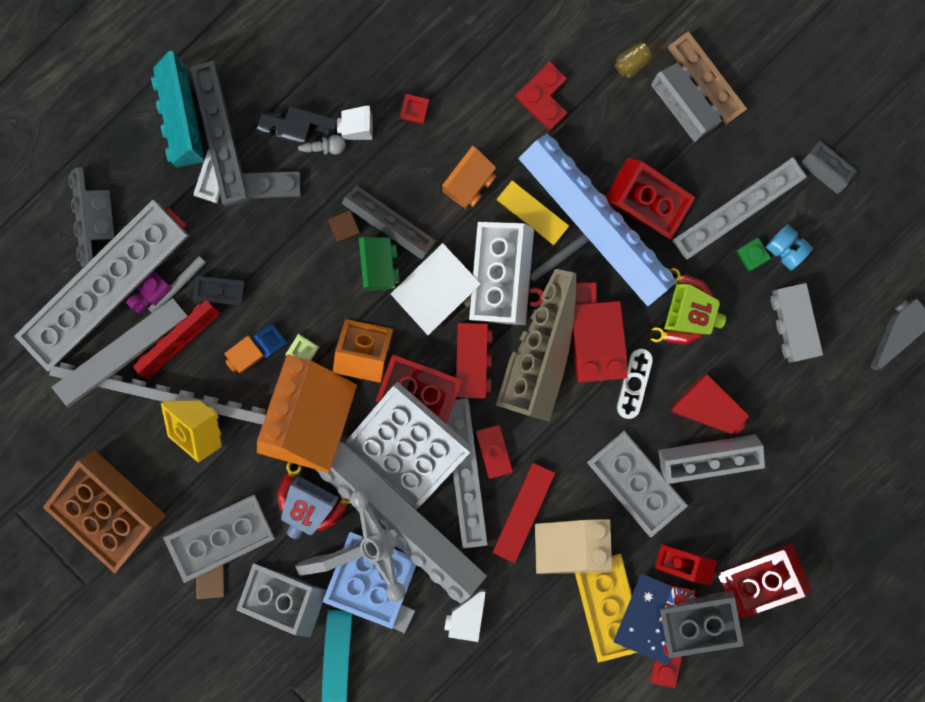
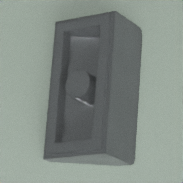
(828, 167)

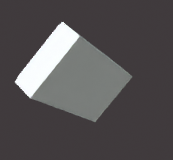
(207, 184)

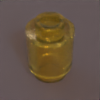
(633, 59)

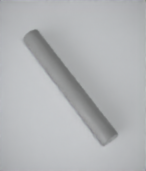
(180, 282)

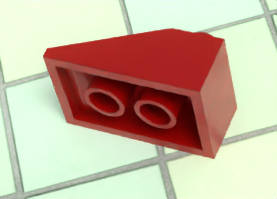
(649, 198)
(599, 342)
(429, 386)
(766, 581)

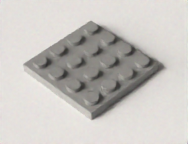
(408, 446)

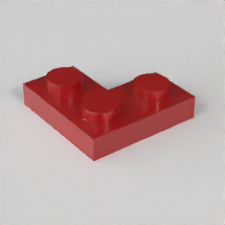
(537, 96)

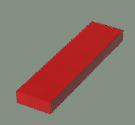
(523, 512)

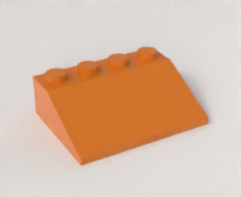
(306, 415)

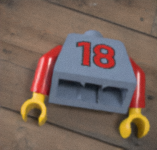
(307, 505)

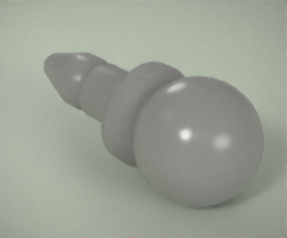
(334, 144)

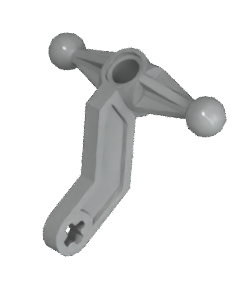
(376, 546)

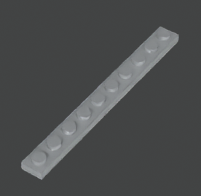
(163, 393)

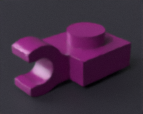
(152, 291)

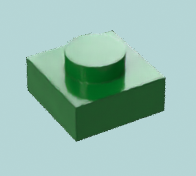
(753, 254)

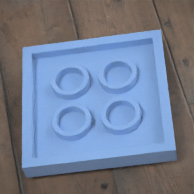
(362, 589)

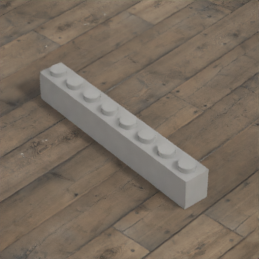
(410, 529)

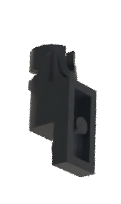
(296, 125)

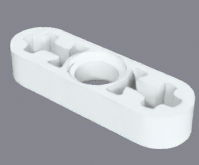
(644, 367)

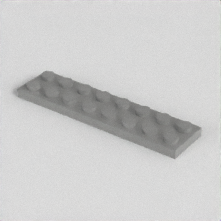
(101, 285)

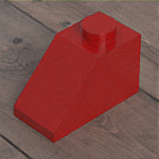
(686, 565)

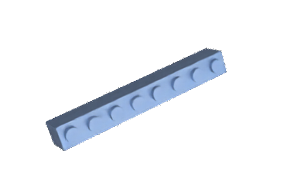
(597, 219)

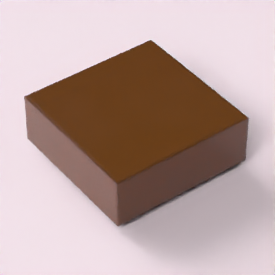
(343, 226)

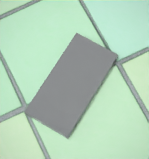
(637, 484)
(218, 538)

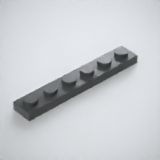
(219, 133)

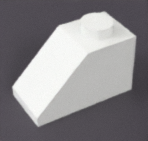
(356, 124)
(466, 618)

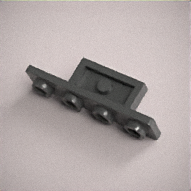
(92, 215)

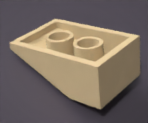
(573, 547)

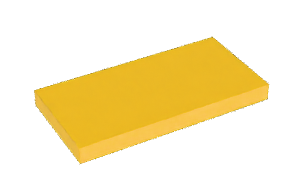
(605, 603)

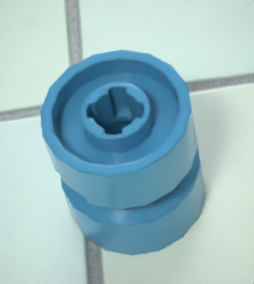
(798, 248)

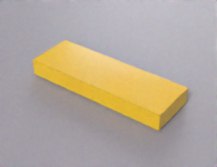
(532, 213)

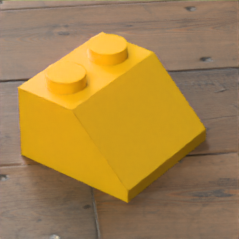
(192, 427)

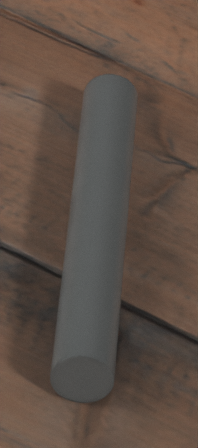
(559, 257)

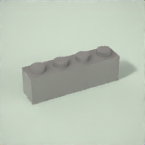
(711, 459)

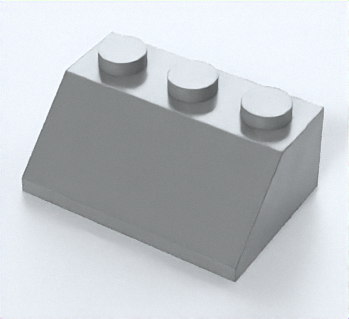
(686, 101)

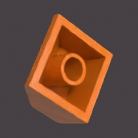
(469, 178)
(362, 350)

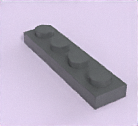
(388, 222)

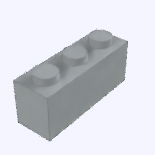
(796, 323)

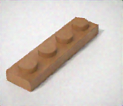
(707, 76)

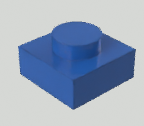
(269, 340)

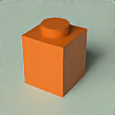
(243, 355)

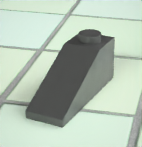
(900, 332)

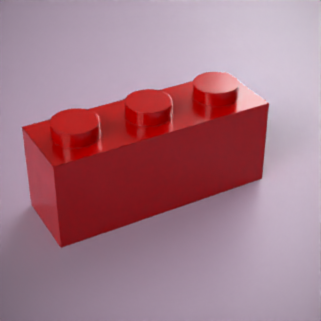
(473, 360)

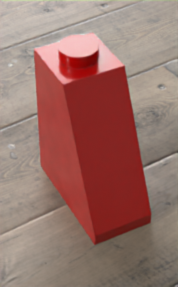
(710, 406)

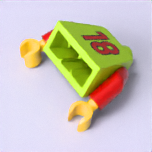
(691, 311)

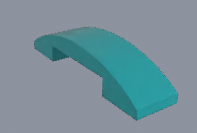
(336, 656)

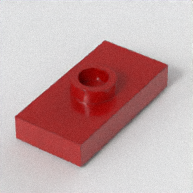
(494, 451)

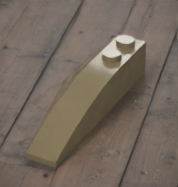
(540, 362)

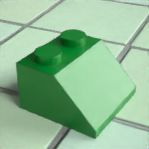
(377, 263)

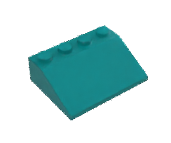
(178, 112)

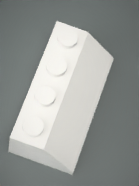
(503, 272)

